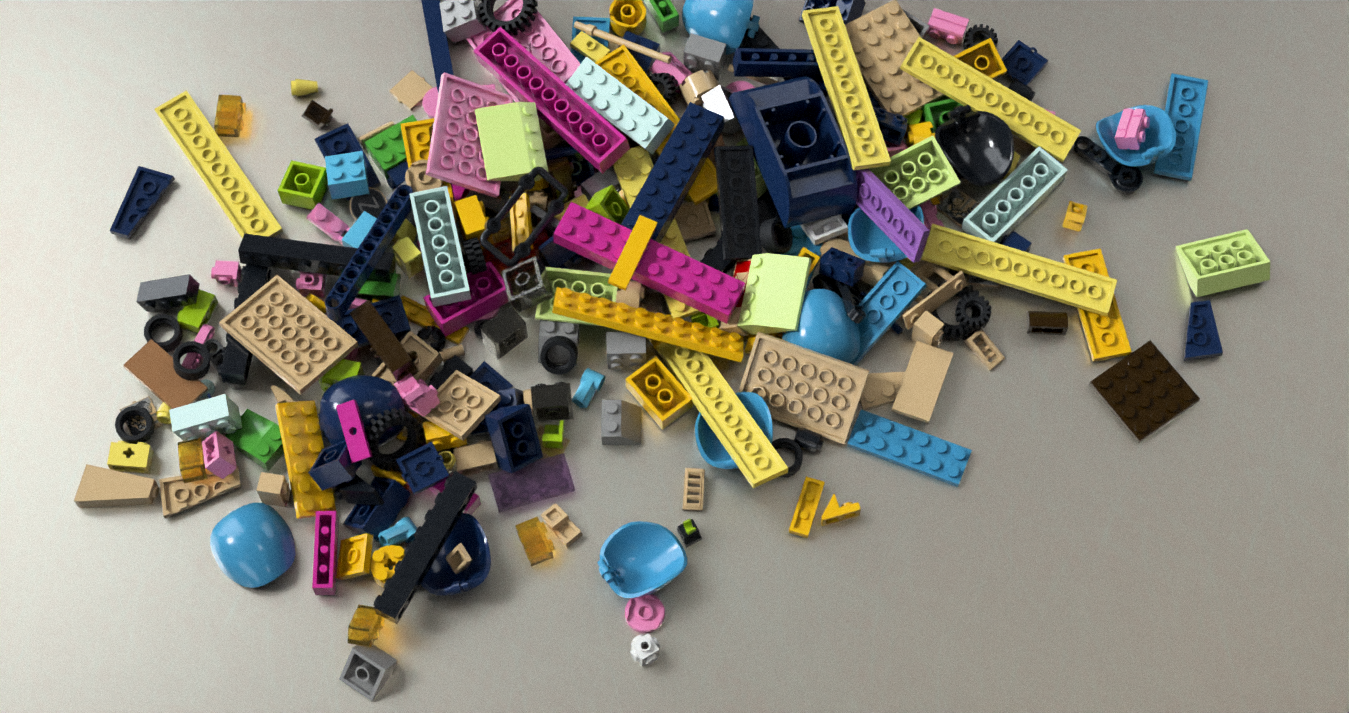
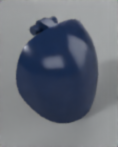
(372, 397)
(442, 579)

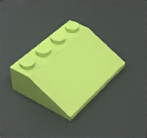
(510, 140)
(918, 173)
(1223, 263)
(579, 281)
(774, 293)

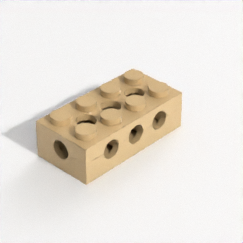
(426, 363)

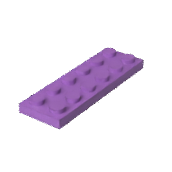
(891, 215)

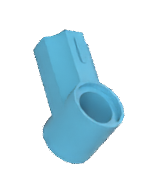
(590, 383)
(402, 531)

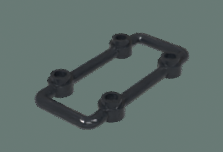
(554, 208)

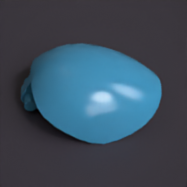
(720, 20)
(1158, 141)
(871, 242)
(826, 326)
(711, 447)
(253, 545)
(641, 559)

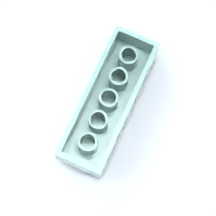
(620, 105)
(1015, 197)
(440, 246)

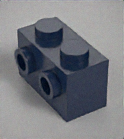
(891, 125)
(841, 266)

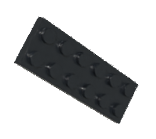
(737, 202)

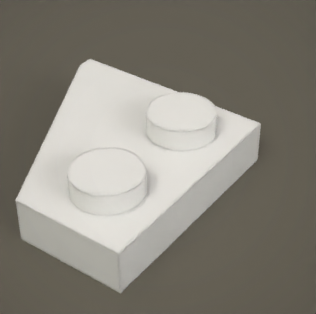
(825, 229)

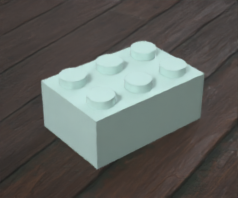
(205, 417)

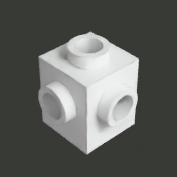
(648, 655)

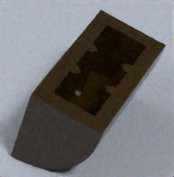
(1047, 322)

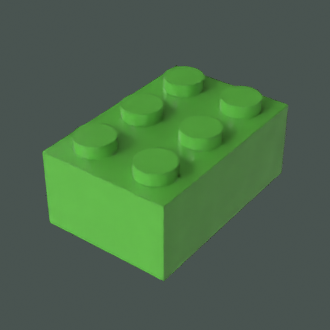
(388, 147)

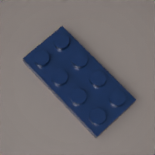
(344, 141)
(391, 312)

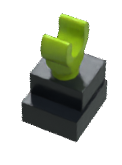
(689, 533)

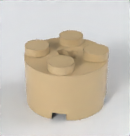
(698, 85)
(633, 295)

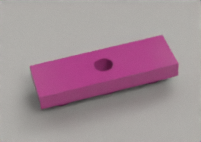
(351, 419)

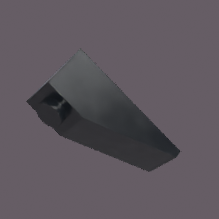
(358, 492)

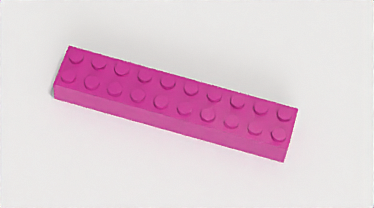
(553, 99)
(658, 268)

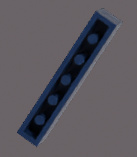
(775, 63)

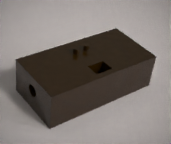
(383, 341)

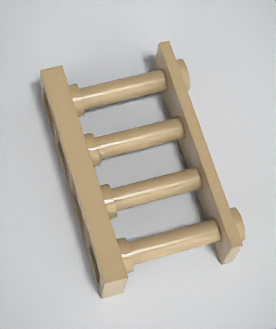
(939, 294)

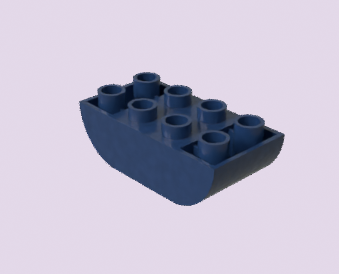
(798, 149)

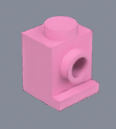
(227, 272)

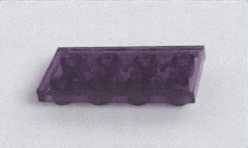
(532, 483)

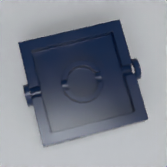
(1023, 63)
(422, 468)

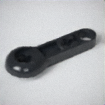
(1110, 167)
(852, 301)

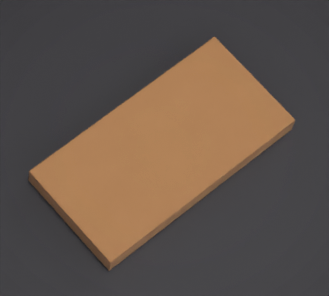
(156, 372)

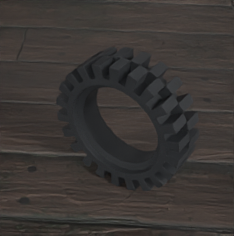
(509, 26)
(956, 331)
(391, 419)

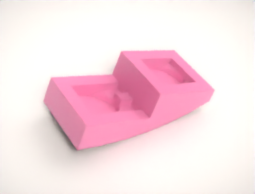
(409, 388)

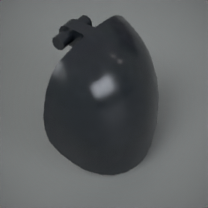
(976, 145)

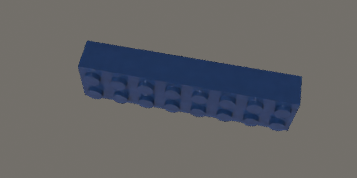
(676, 169)

